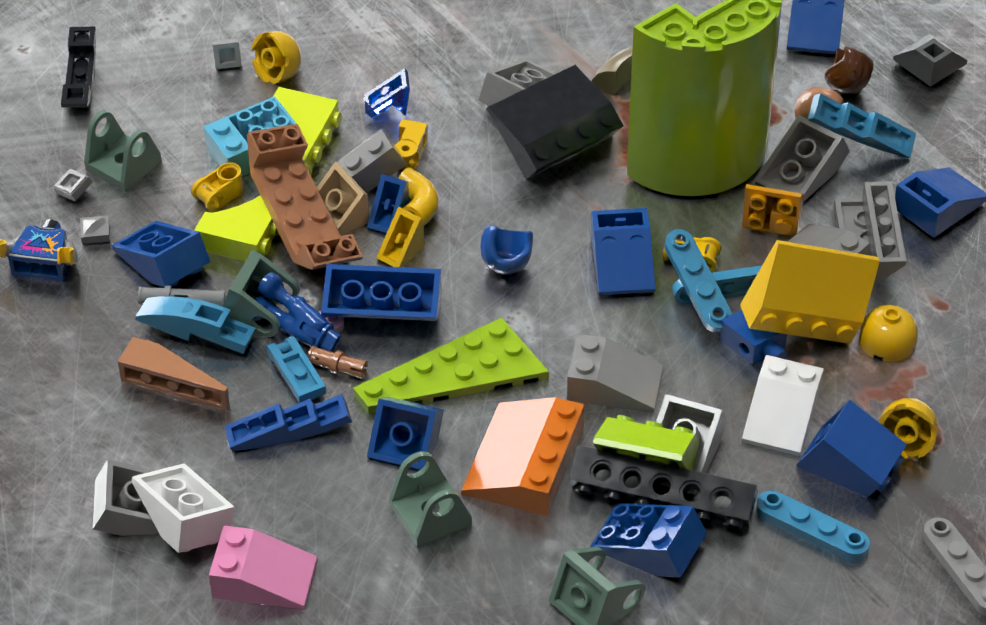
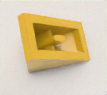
(402, 239)

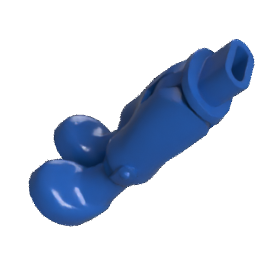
(302, 320)

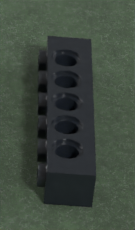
(590, 461)

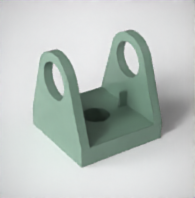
(112, 146)
(248, 279)
(420, 492)
(602, 598)

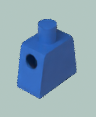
(751, 343)

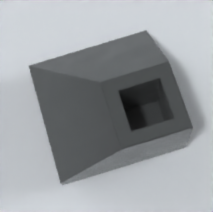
(930, 60)

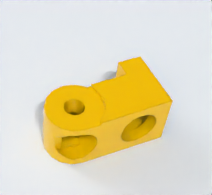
(412, 142)

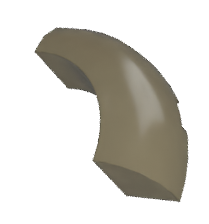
(614, 72)

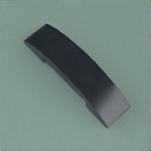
(80, 67)

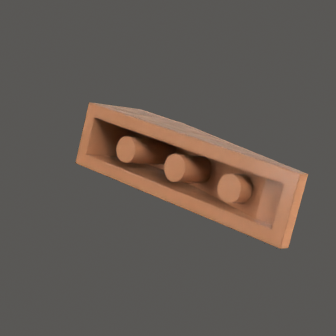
(162, 370)

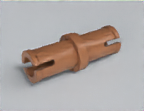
(338, 362)

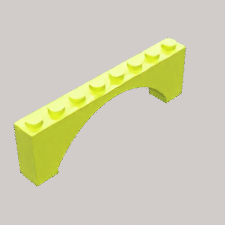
(249, 225)

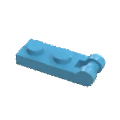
(296, 369)

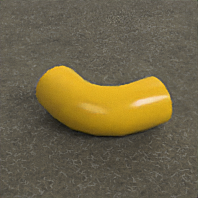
(422, 195)

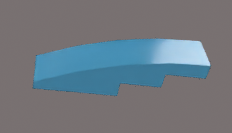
(863, 127)

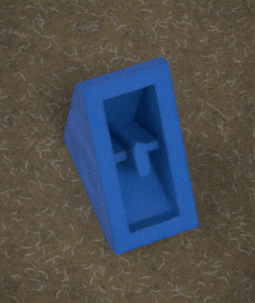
(389, 196)

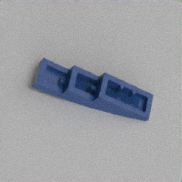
(281, 426)

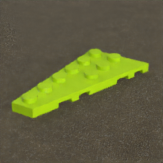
(457, 369)

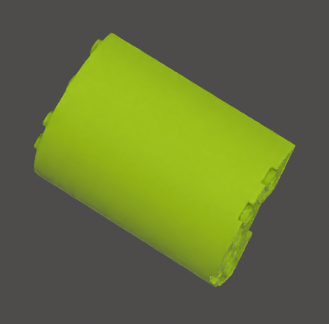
(702, 96)

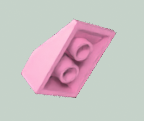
(260, 569)

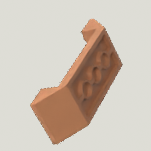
(295, 200)

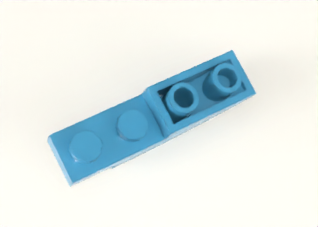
(192, 316)

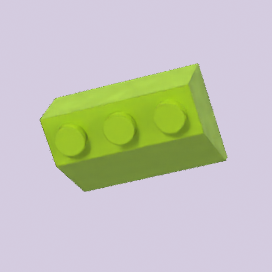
(648, 441)

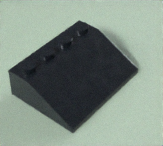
(554, 120)

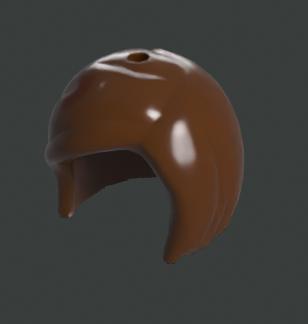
(849, 71)

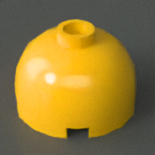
(276, 56)
(888, 333)
(913, 424)

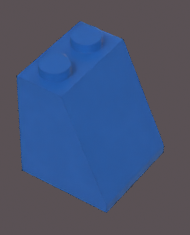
(853, 451)

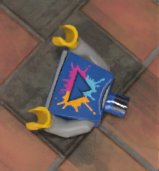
(40, 252)

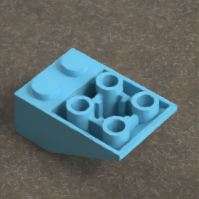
(228, 136)

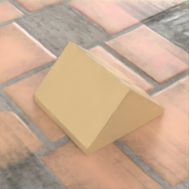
(344, 199)

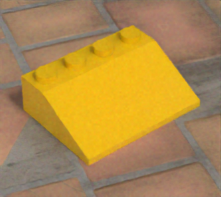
(811, 292)

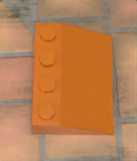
(526, 453)

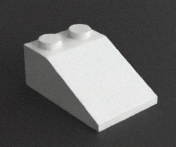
(783, 405)
(183, 507)

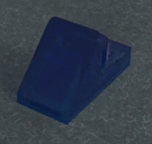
(391, 92)

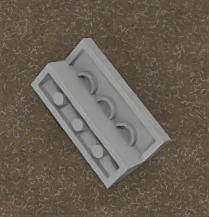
(876, 221)

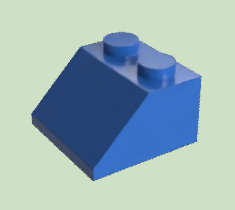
(403, 429)

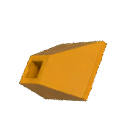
(772, 210)

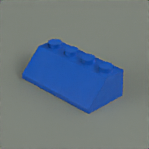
(382, 292)

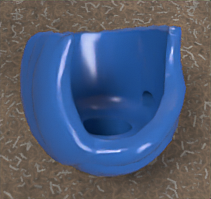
(506, 250)

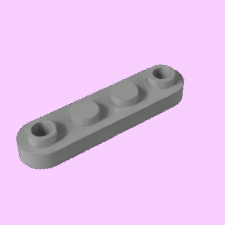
(958, 560)

